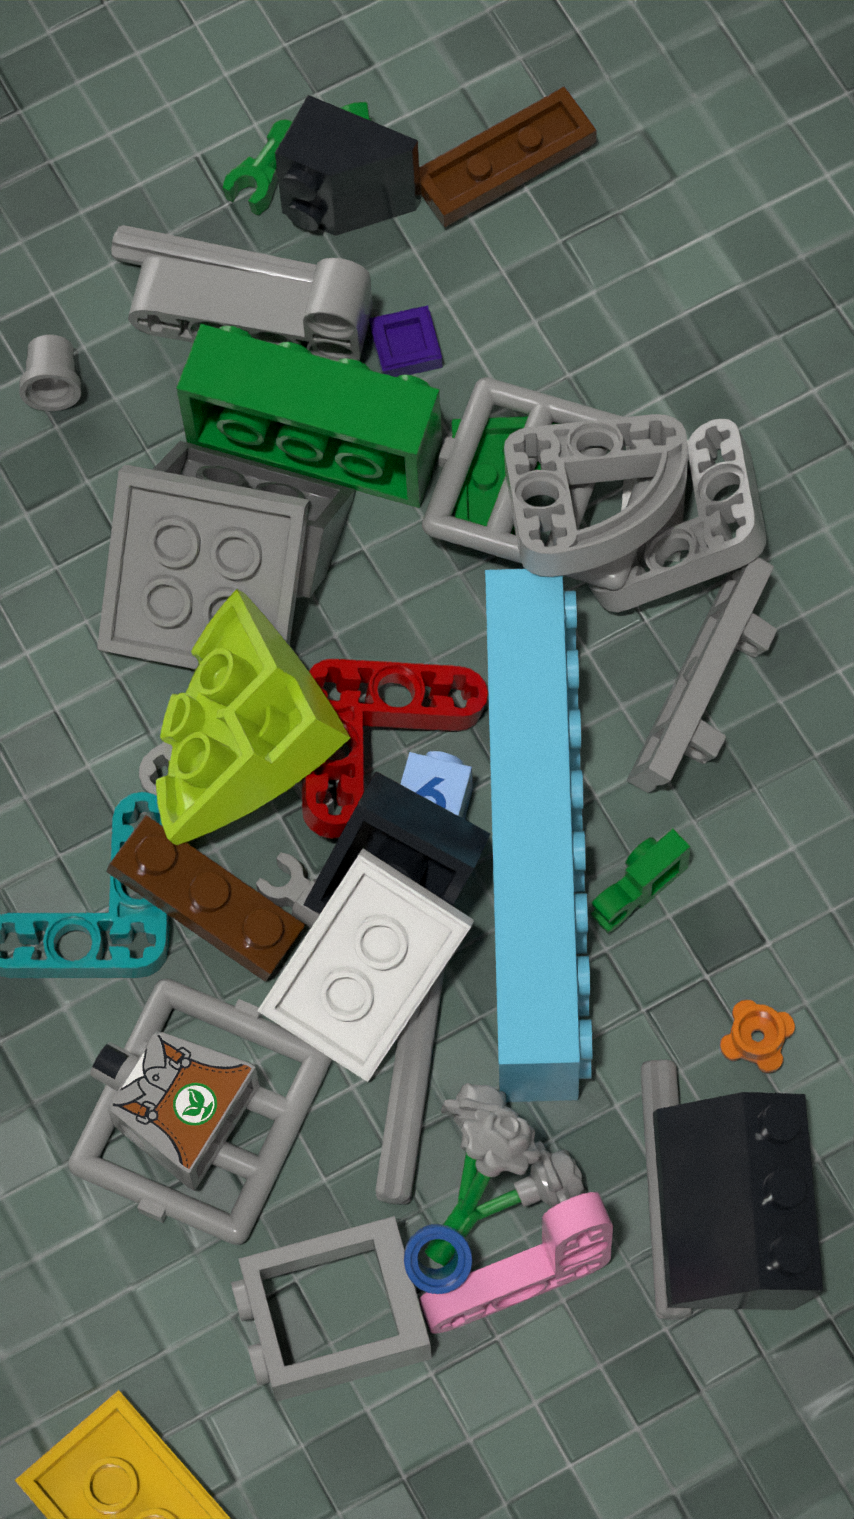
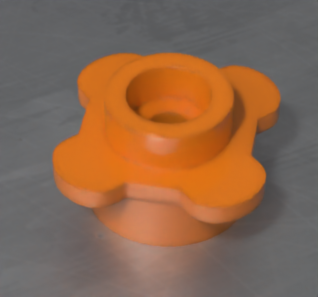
(757, 1017)

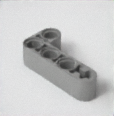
(320, 315)

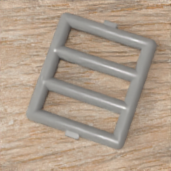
(457, 457)
(258, 1170)

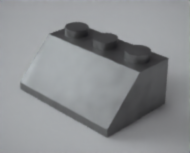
(327, 505)

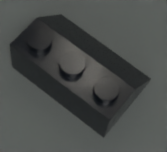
(737, 1202)

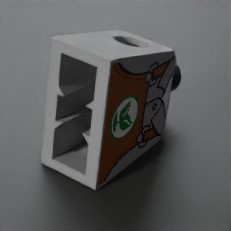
(176, 1100)

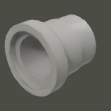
(50, 375)

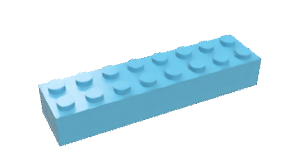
(537, 837)

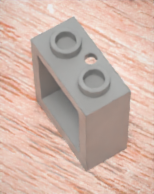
(407, 1348)

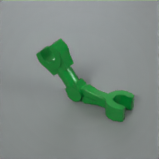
(261, 172)

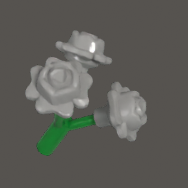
(495, 1143)

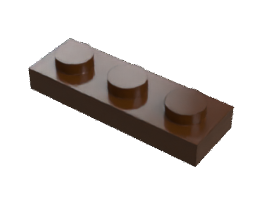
(505, 156)
(205, 898)

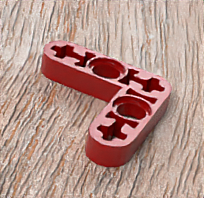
(355, 715)

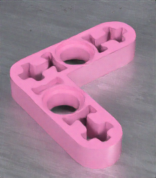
(572, 1246)

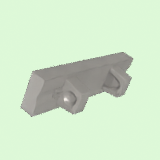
(679, 724)

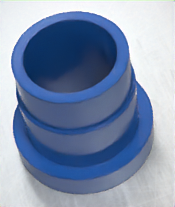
(441, 1279)

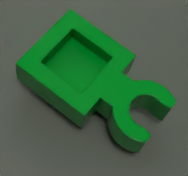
(648, 872)

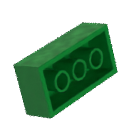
(311, 414)

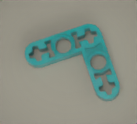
(123, 920)

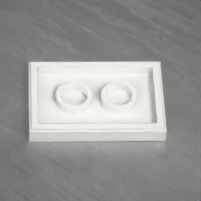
(365, 965)

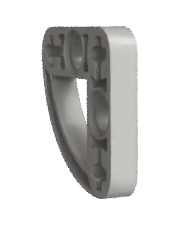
(564, 465)

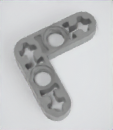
(706, 536)

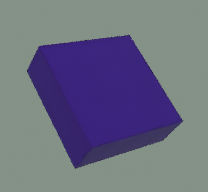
(406, 342)

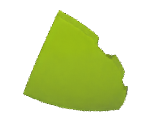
(242, 727)

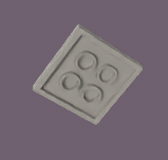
(184, 551)

